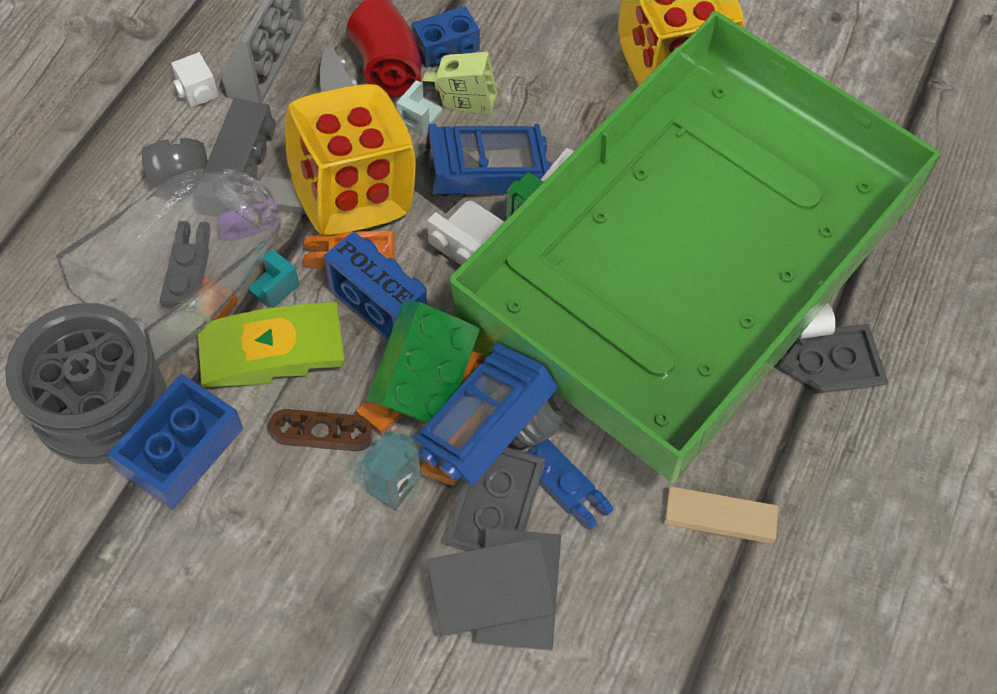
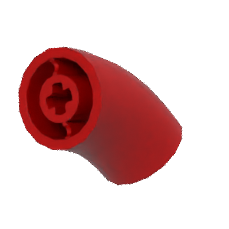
(385, 46)

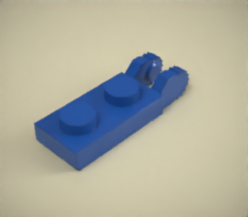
(569, 485)

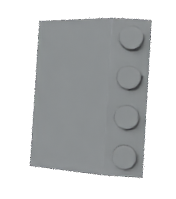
(263, 49)

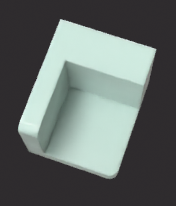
(416, 110)

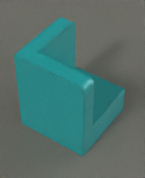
(276, 282)

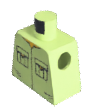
(464, 82)

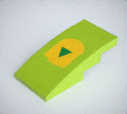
(270, 344)

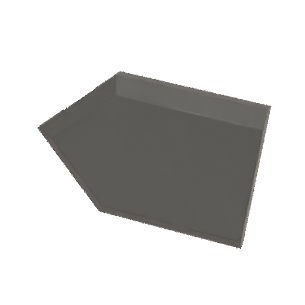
(837, 360)

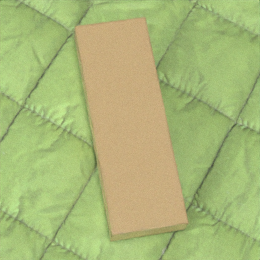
(721, 515)

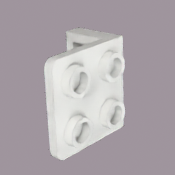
(462, 231)

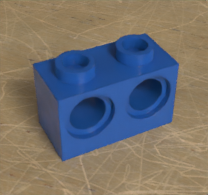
(446, 35)

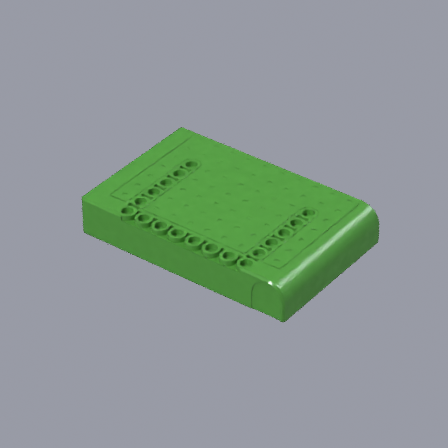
(692, 240)

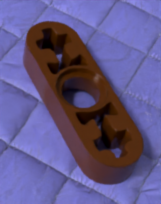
(311, 418)

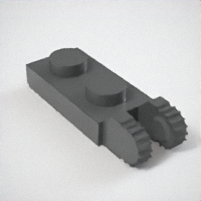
(186, 264)

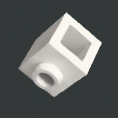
(194, 80)

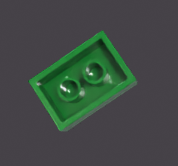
(422, 361)

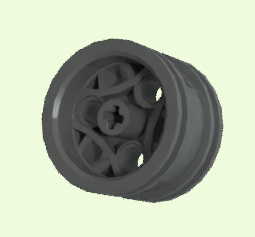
(68, 367)

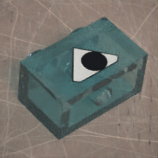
(391, 469)

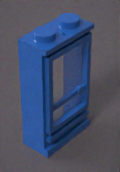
(484, 157)
(485, 414)

